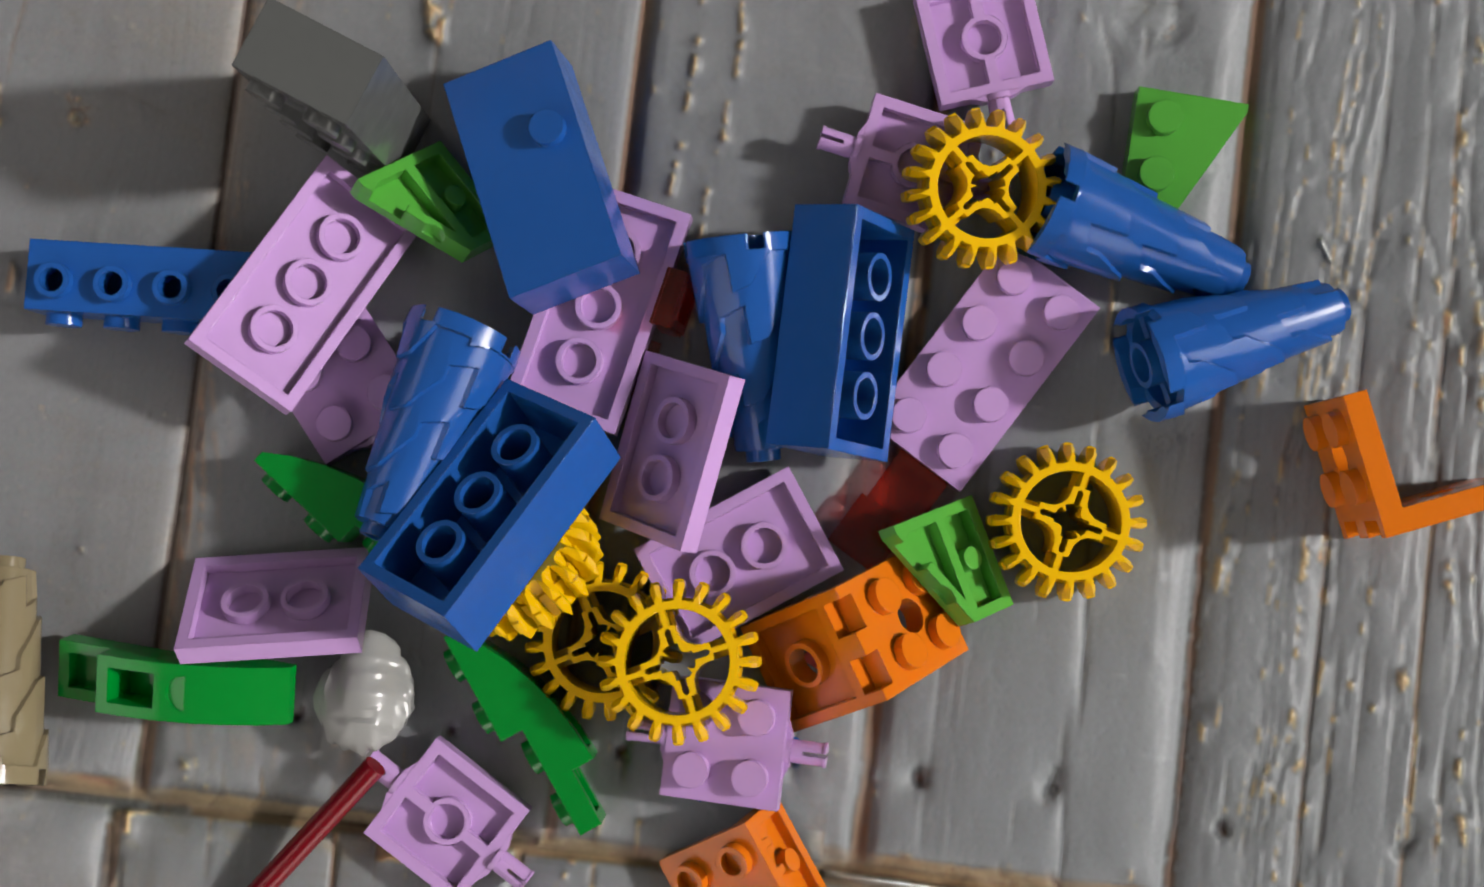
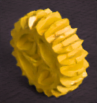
(962, 170)
(1076, 495)
(555, 582)
(558, 660)
(629, 677)

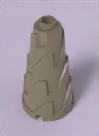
(22, 689)

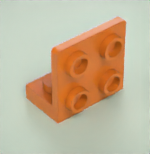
(751, 853)

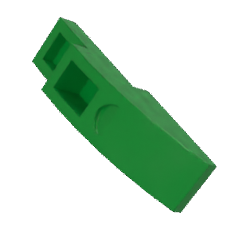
(322, 490)
(155, 686)
(515, 702)

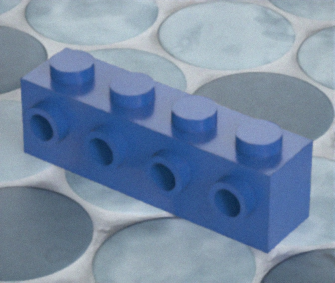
(126, 283)

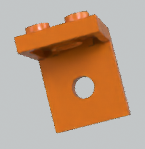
(1360, 478)
(856, 643)

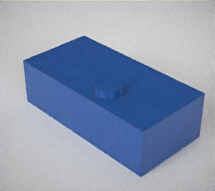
(540, 178)
(840, 332)
(491, 513)

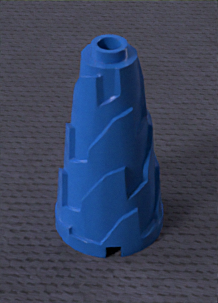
(1126, 232)
(740, 301)
(1203, 344)
(435, 392)

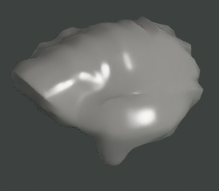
(366, 696)

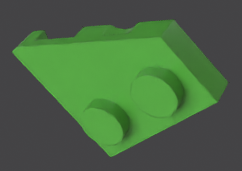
(1176, 139)
(430, 199)
(952, 560)

